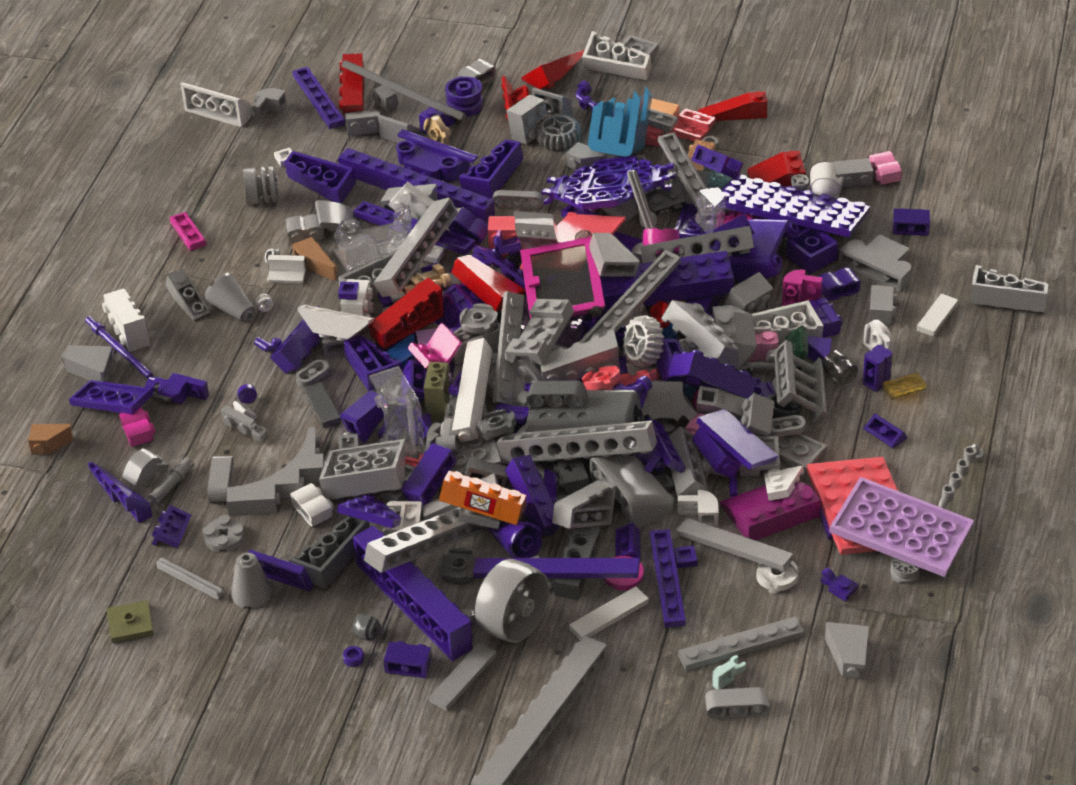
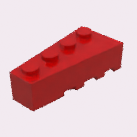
(408, 314)

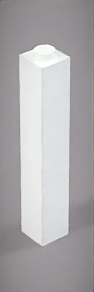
(472, 390)

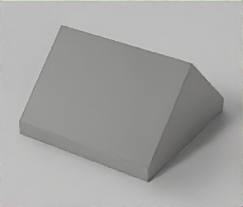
(390, 128)

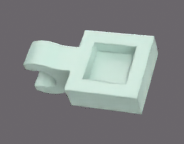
(725, 674)

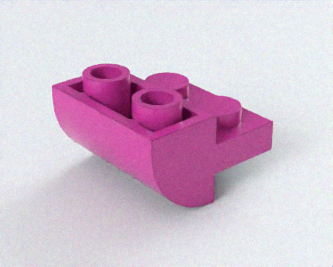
(800, 287)

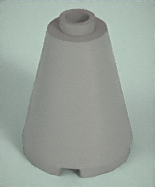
(230, 297)
(250, 583)

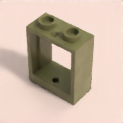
(436, 390)

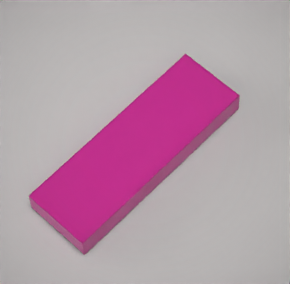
(188, 231)

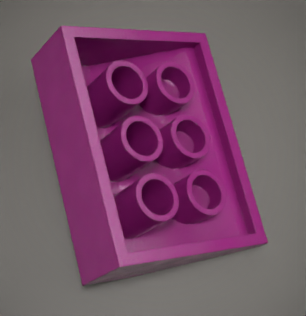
(760, 518)

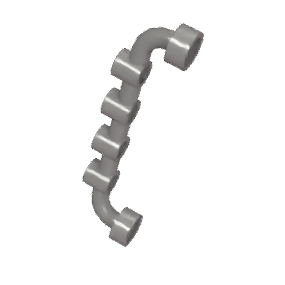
(972, 454)

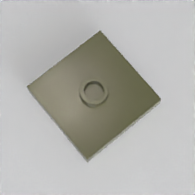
(129, 621)

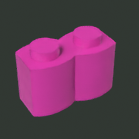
(137, 427)

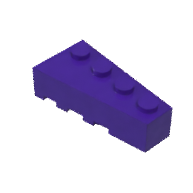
(493, 169)
(321, 176)

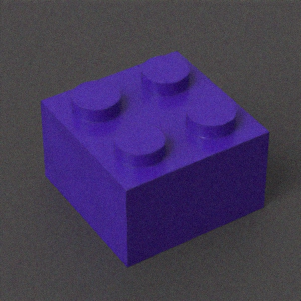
(811, 249)

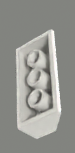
(215, 105)

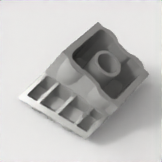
(535, 229)
(668, 401)

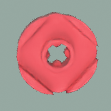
(603, 379)

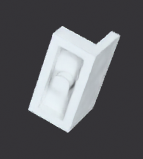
(286, 269)

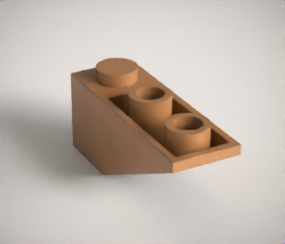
(315, 258)

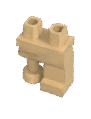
(437, 275)

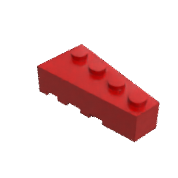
(352, 85)

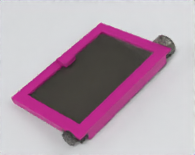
(564, 273)

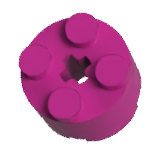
(654, 235)

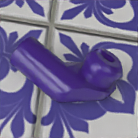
(268, 346)

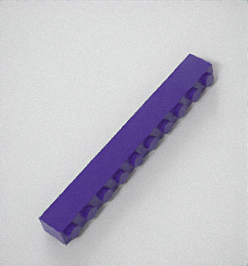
(388, 175)

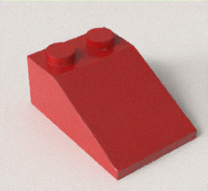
(778, 168)

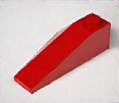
(551, 72)
(745, 106)

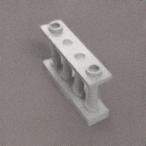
(787, 385)

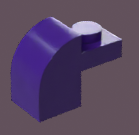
(653, 460)

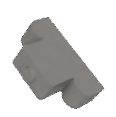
(879, 260)

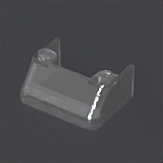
(400, 410)

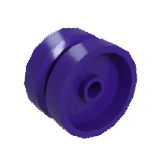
(465, 95)

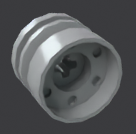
(260, 185)

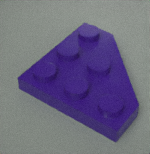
(370, 510)

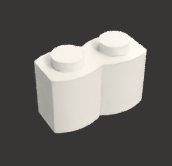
(312, 504)

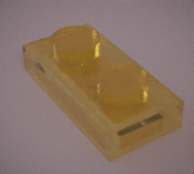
(904, 385)

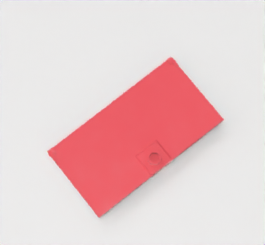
(594, 223)

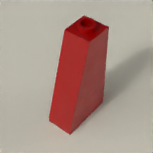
(484, 281)

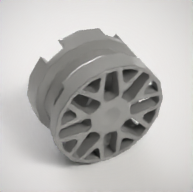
(904, 571)

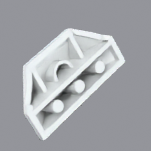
(333, 322)

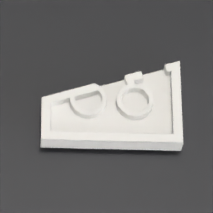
(781, 482)

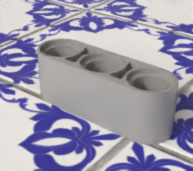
(220, 478)
(737, 703)

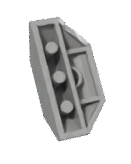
(740, 328)

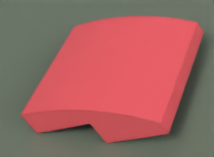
(693, 125)

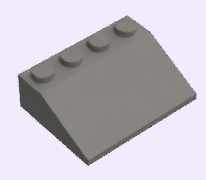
(364, 470)

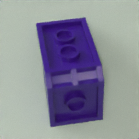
(454, 302)

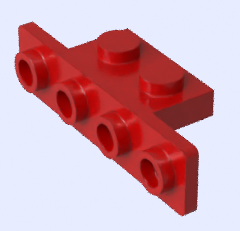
(512, 97)

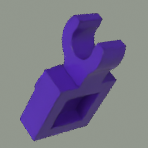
(841, 586)

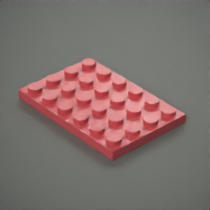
(835, 482)

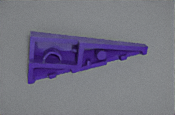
(118, 491)

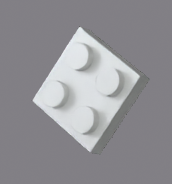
(414, 198)

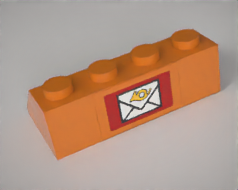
(483, 497)

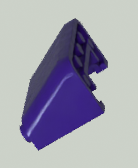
(763, 255)

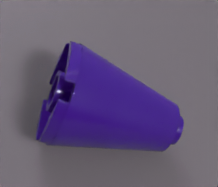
(519, 539)

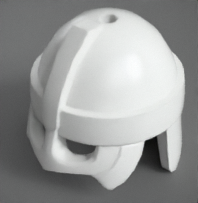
(824, 180)

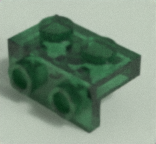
(799, 341)

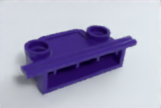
(432, 157)

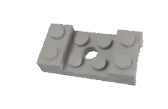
(542, 331)

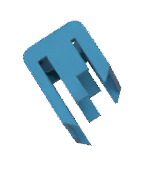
(625, 131)

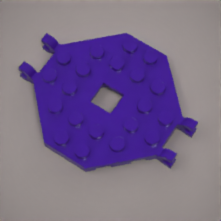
(586, 188)

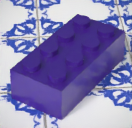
(704, 371)

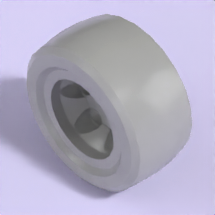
(512, 600)

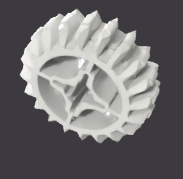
(643, 341)

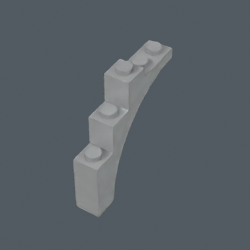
(265, 494)

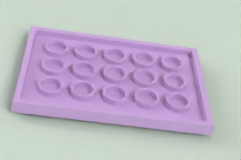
(902, 526)

